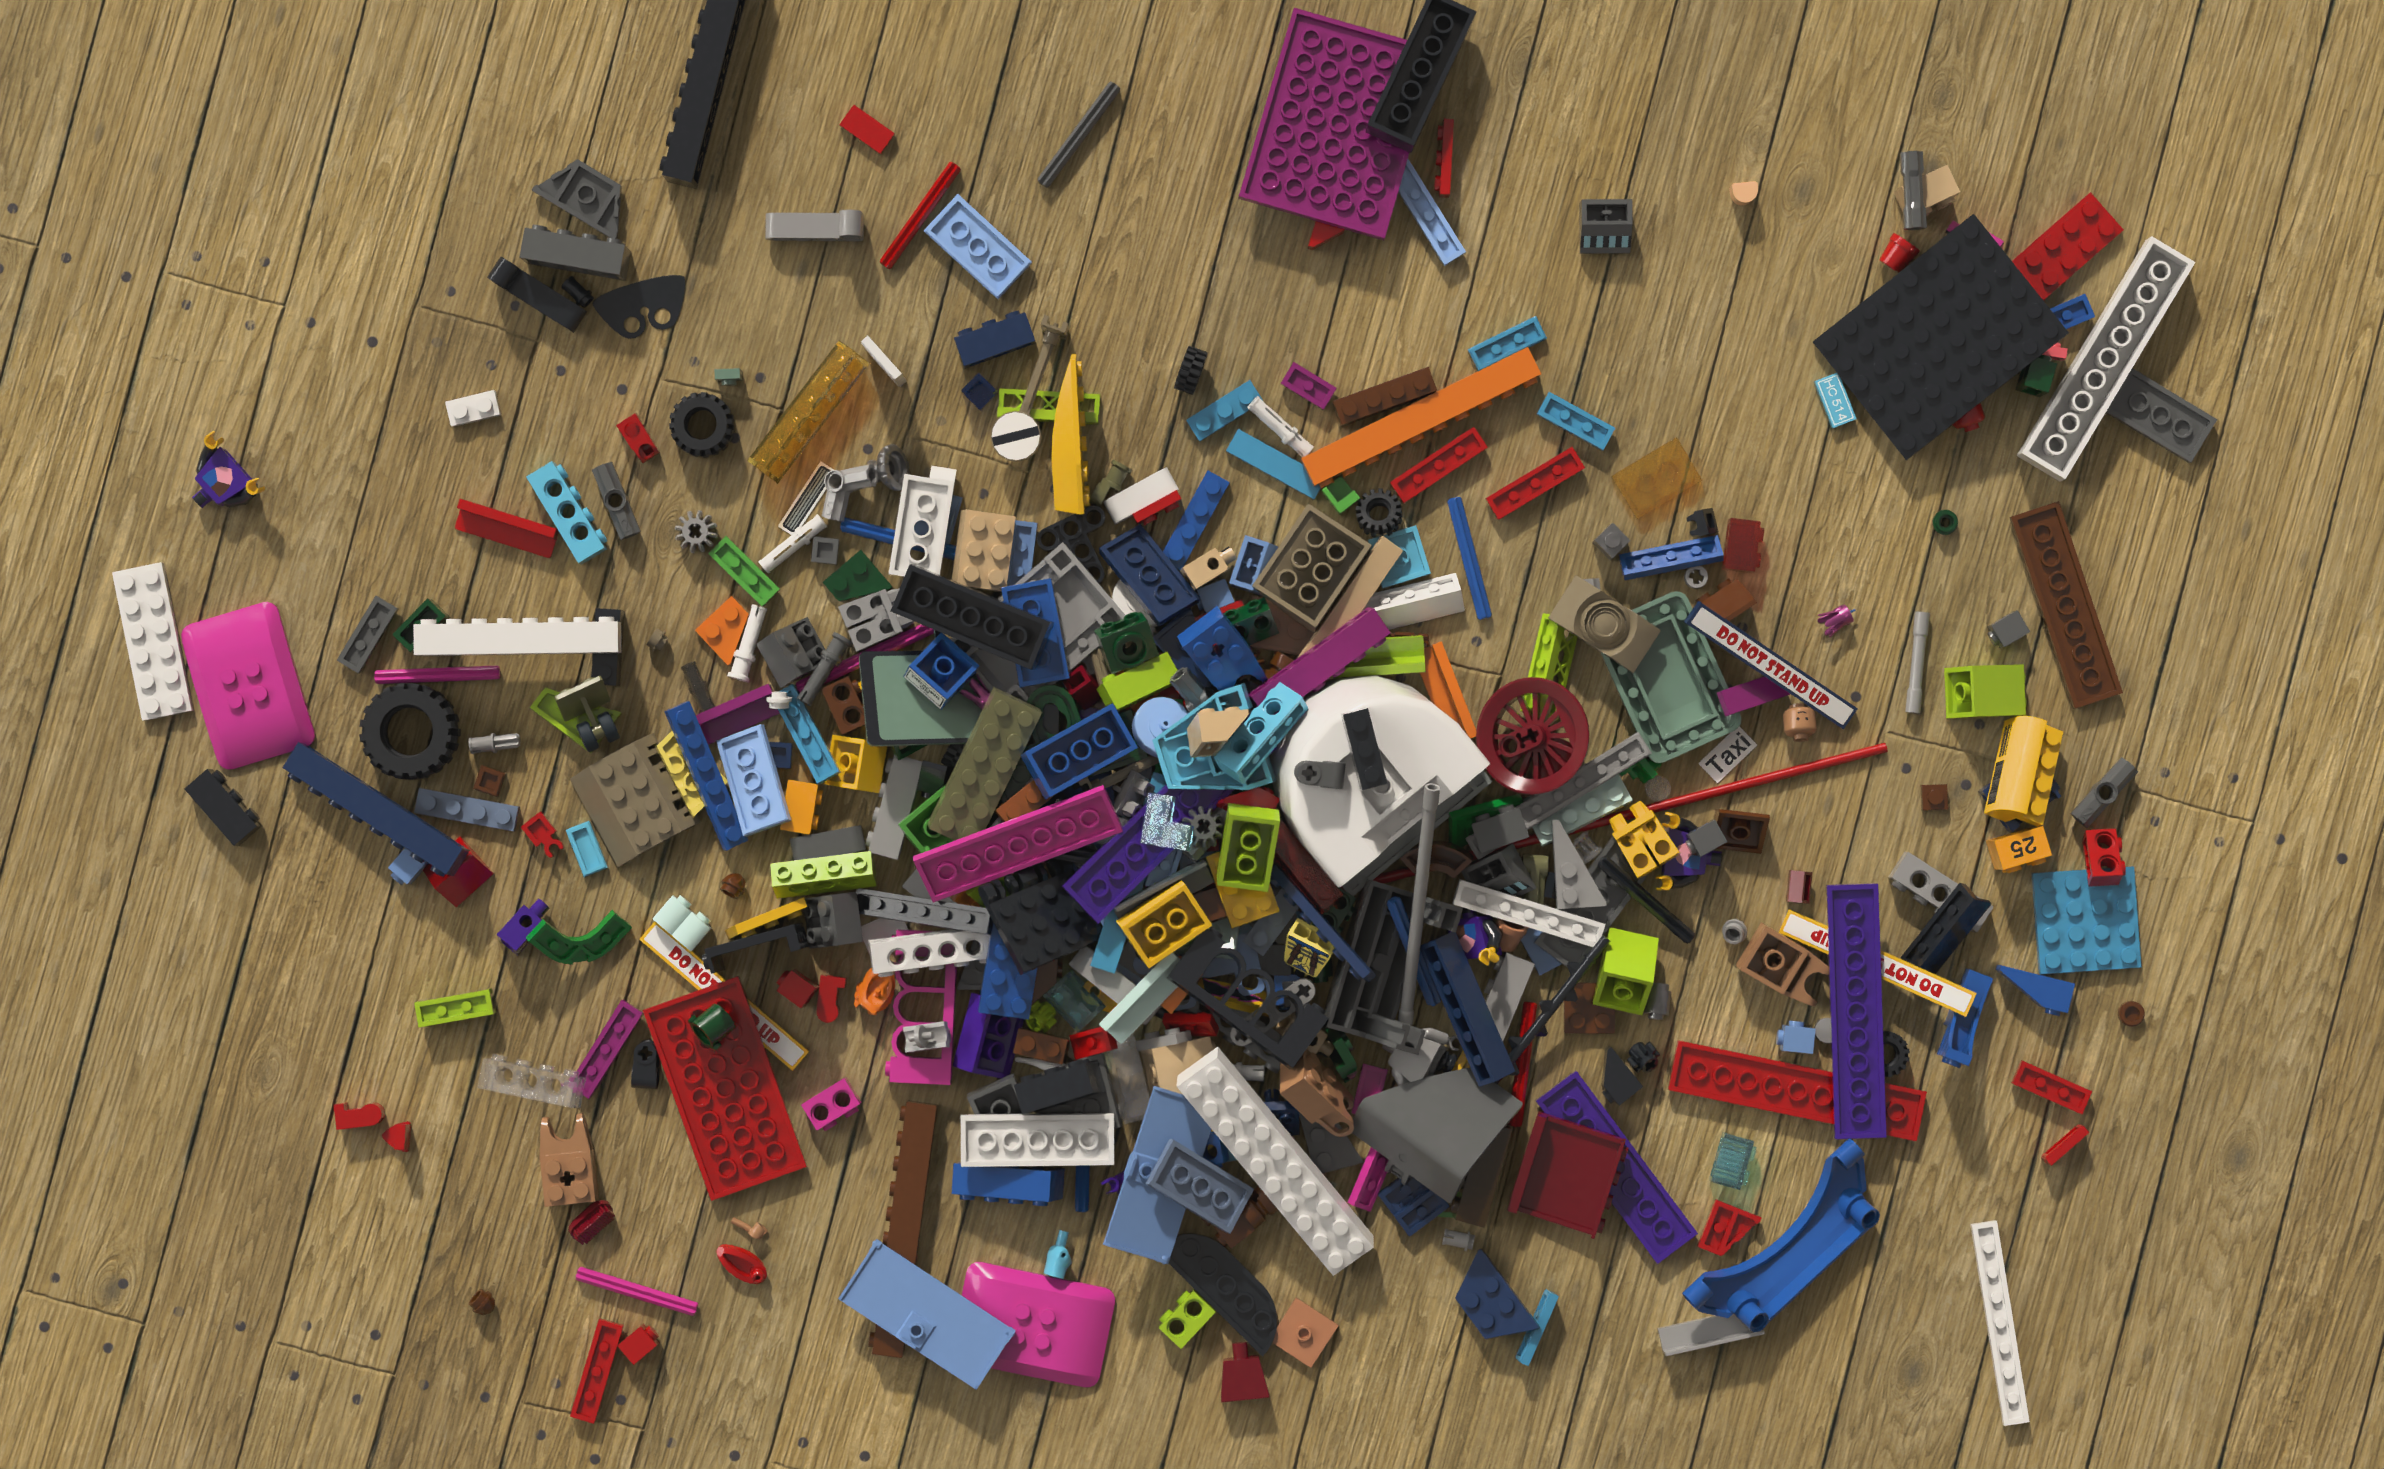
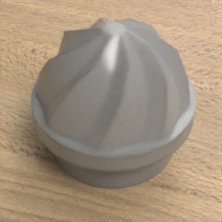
(1734, 931)

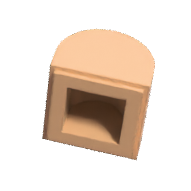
(1743, 193)

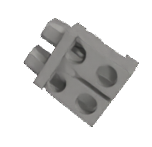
(882, 622)

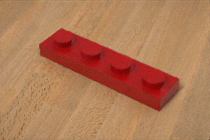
(1438, 465)
(1535, 483)
(596, 1370)

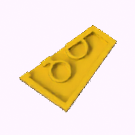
(767, 919)

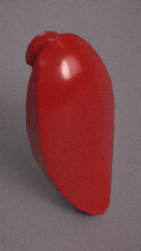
(742, 1263)

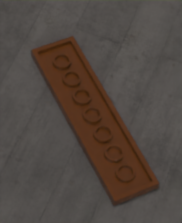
(2066, 605)

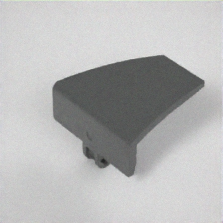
(1435, 1127)

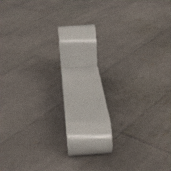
(841, 226)
(1113, 985)

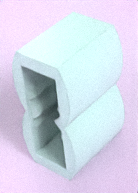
(683, 922)

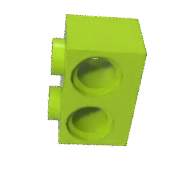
(1191, 1322)

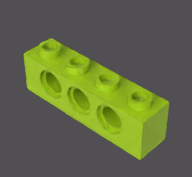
(823, 874)

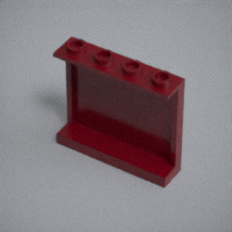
(1568, 1174)

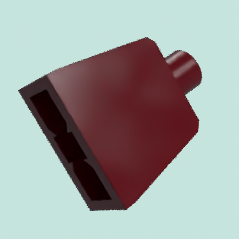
(1242, 1376)

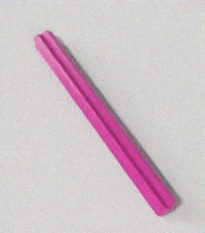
(892, 644)

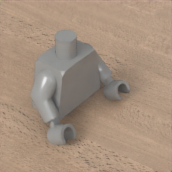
(1412, 1067)

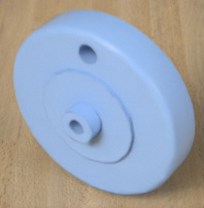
(1153, 719)

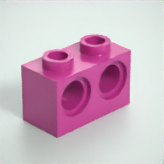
(829, 1099)

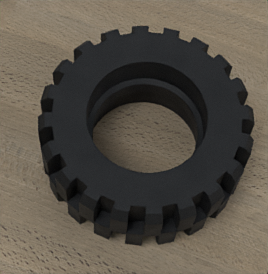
(376, 724)

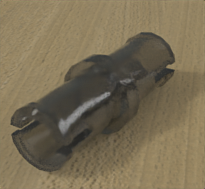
(698, 686)

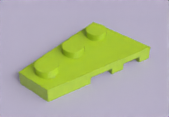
(547, 708)

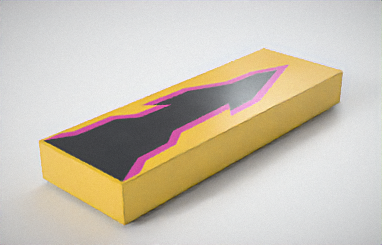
(1237, 1000)

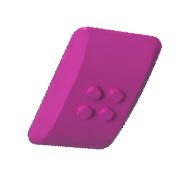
(247, 685)
(1056, 1320)

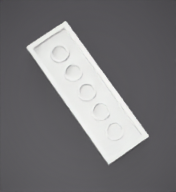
(152, 641)
(1037, 1139)

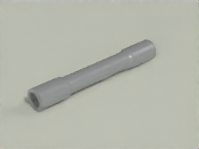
(1920, 633)

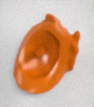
(874, 992)

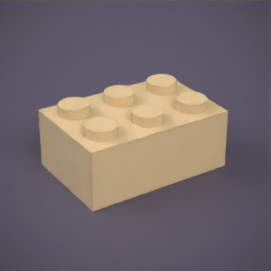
(983, 550)

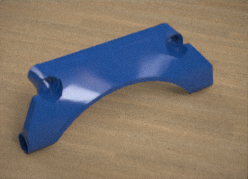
(1819, 1236)

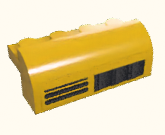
(2023, 770)

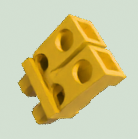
(1640, 832)

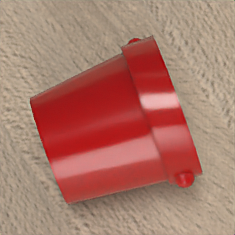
(1898, 253)

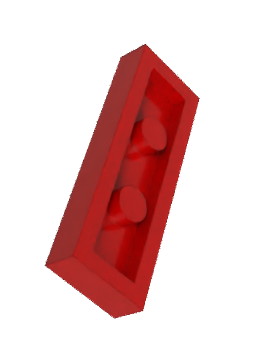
(1444, 158)
(2051, 1087)

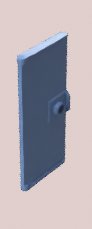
(1144, 1218)
(926, 1314)

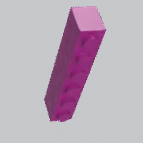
(1328, 656)

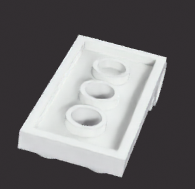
(927, 501)

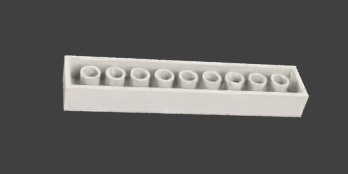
(2105, 359)
(1275, 1161)

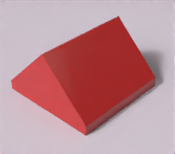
(466, 881)

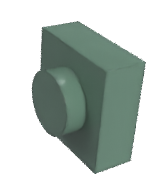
(728, 376)

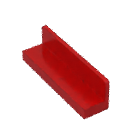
(506, 528)

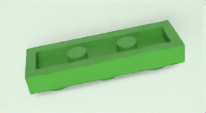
(744, 571)

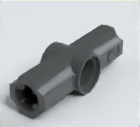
(609, 486)
(1190, 688)
(2115, 781)

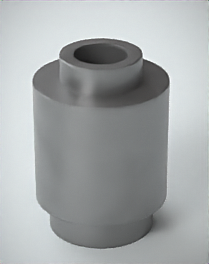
(1658, 1001)

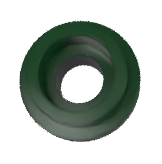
(1952, 518)

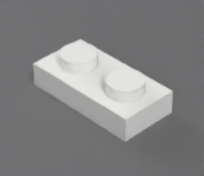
(473, 408)

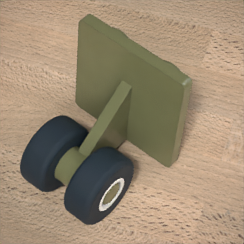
(582, 700)

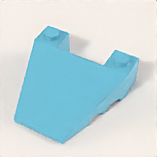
(1203, 772)

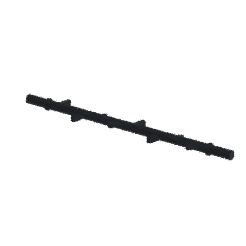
(1548, 1007)

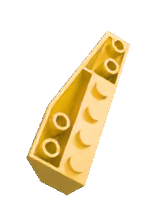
(1068, 445)

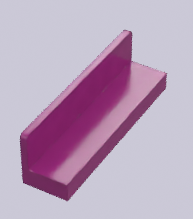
(736, 714)

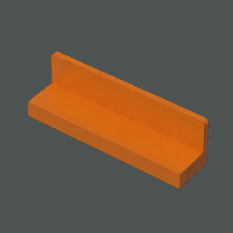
(1444, 688)

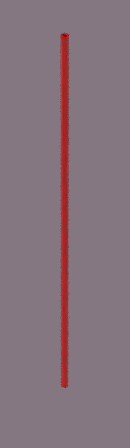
(1690, 798)

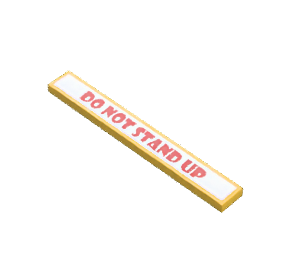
(691, 967)
(1892, 968)

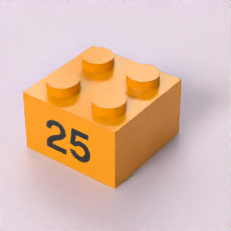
(2018, 848)

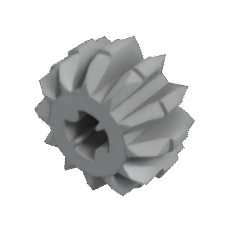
(687, 533)

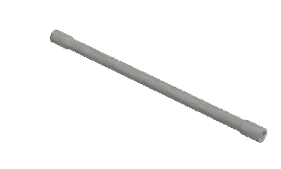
(1430, 805)

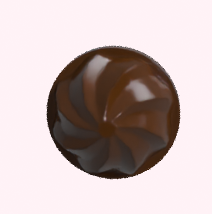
(733, 885)
(482, 1302)

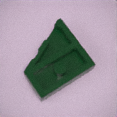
(856, 579)

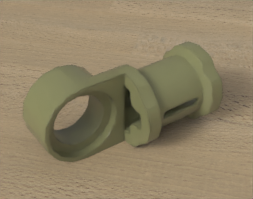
(1114, 480)

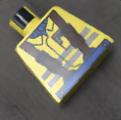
(1306, 950)

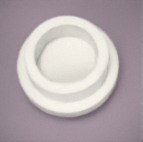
(779, 700)

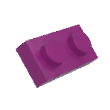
(1308, 386)

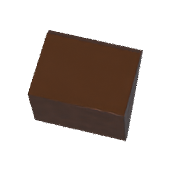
(1742, 830)

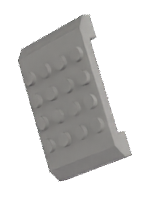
(1081, 610)

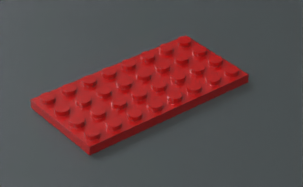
(726, 1095)

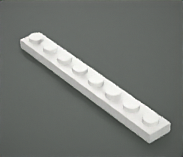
(1999, 1323)

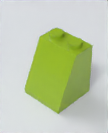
(1985, 691)
(1626, 971)

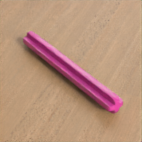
(437, 674)
(636, 1291)

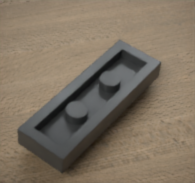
(367, 634)

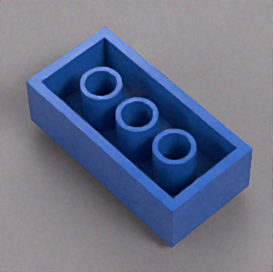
(1078, 751)

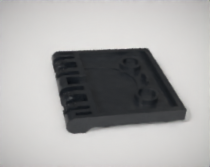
(1039, 917)

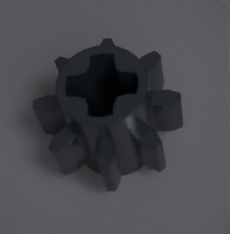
(1643, 1057)

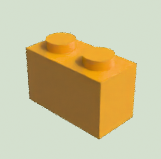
(802, 804)

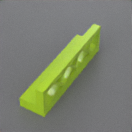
(1044, 415)
(1545, 658)

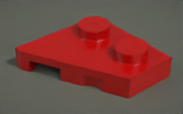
(1725, 1227)

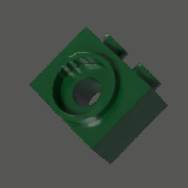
(1113, 635)

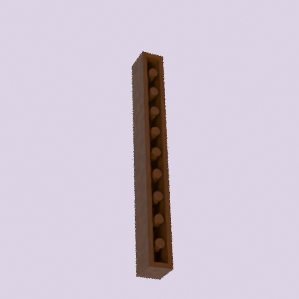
(908, 1200)

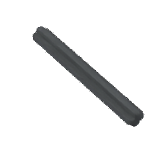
(1078, 134)

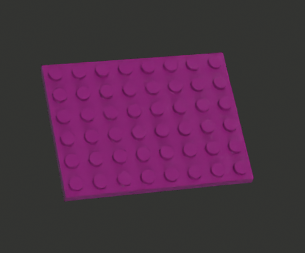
(1313, 134)

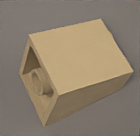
(1167, 1062)

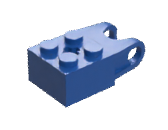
(1227, 658)

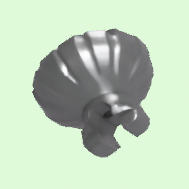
(891, 466)

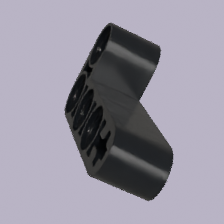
(536, 294)

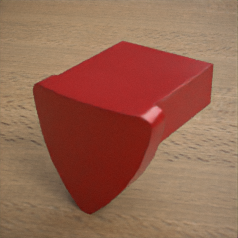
(399, 1136)

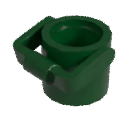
(712, 1026)

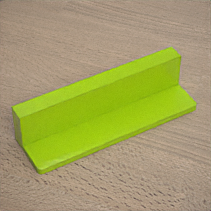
(1394, 656)

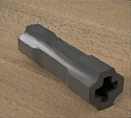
(1914, 210)

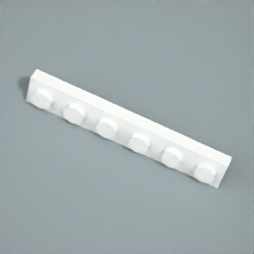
(1528, 913)

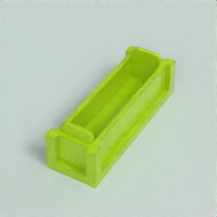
(454, 1008)

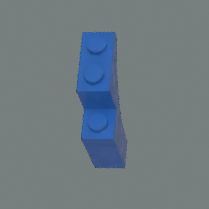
(1960, 1031)

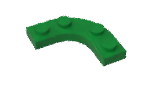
(582, 948)

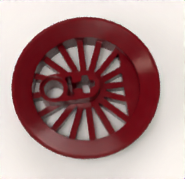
(1573, 721)

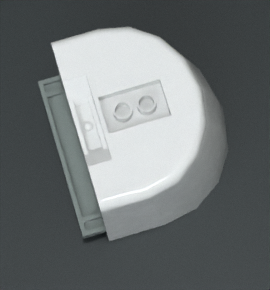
(1365, 831)

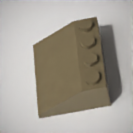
(1311, 567)

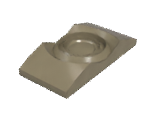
(1604, 624)

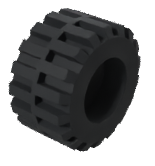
(691, 405)

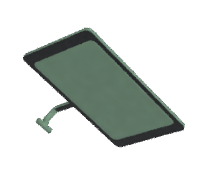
(903, 715)

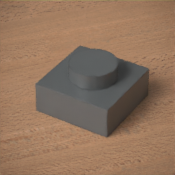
(825, 550)

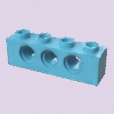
(541, 482)
(1260, 745)

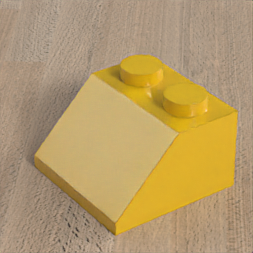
(859, 764)

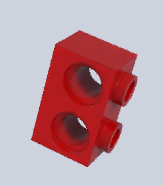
(2096, 857)

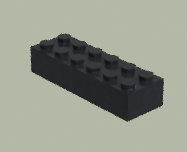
(1420, 73)
(972, 616)

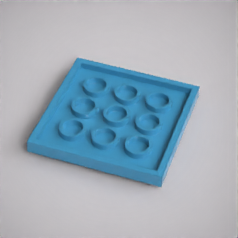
(2085, 925)

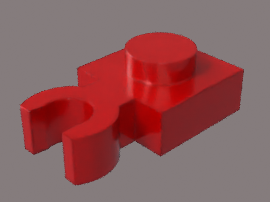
(540, 831)

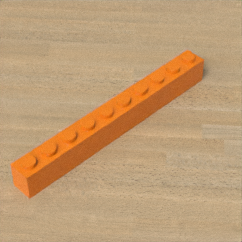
(1420, 417)

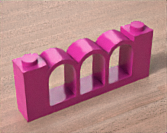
(923, 1070)

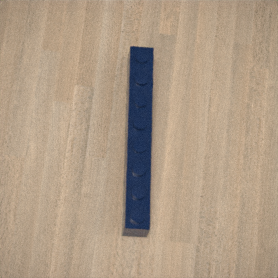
(375, 809)

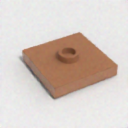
(1304, 1332)

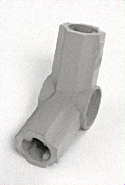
(838, 495)

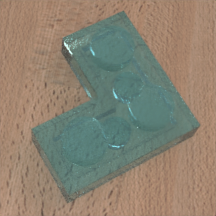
(1160, 829)

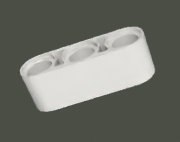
(1140, 495)

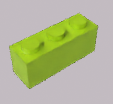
(1137, 682)

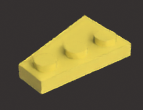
(680, 774)

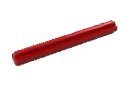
(920, 215)
(1523, 1062)

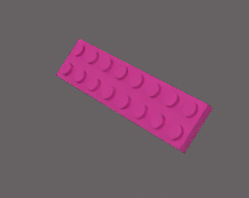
(1018, 843)

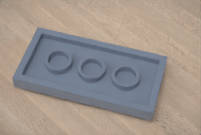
(1199, 1186)

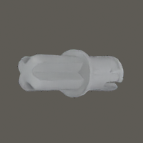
(494, 743)

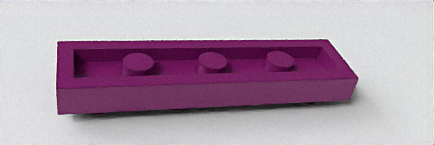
(608, 1045)

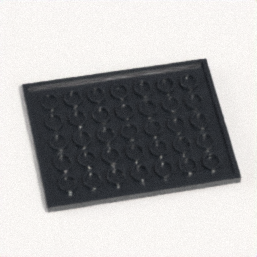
(1940, 337)

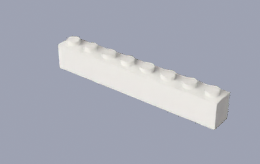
(517, 638)

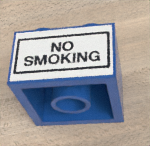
(941, 670)

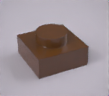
(1934, 797)

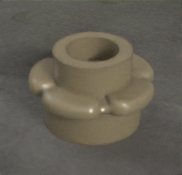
(657, 640)

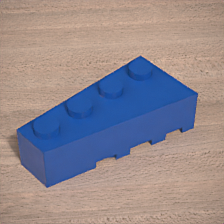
(1008, 1183)

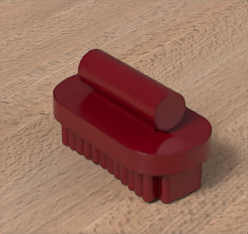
(591, 1221)

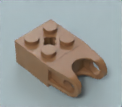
(1790, 969)
(1317, 1094)
(569, 1155)

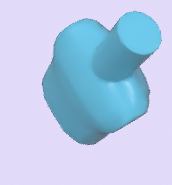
(1058, 1257)

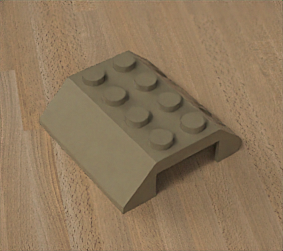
(632, 800)

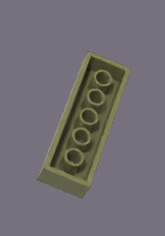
(984, 766)

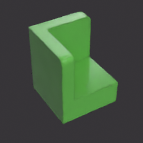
(1340, 495)

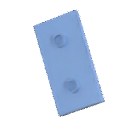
(977, 246)
(753, 780)

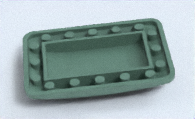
(1675, 684)

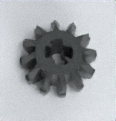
(1211, 830)

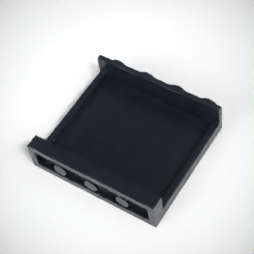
(795, 935)

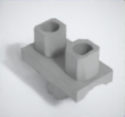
(1130, 794)
(927, 1036)

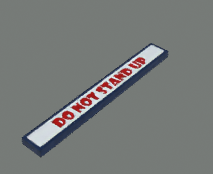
(1770, 665)

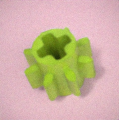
(1041, 1016)

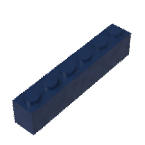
(1467, 1008)

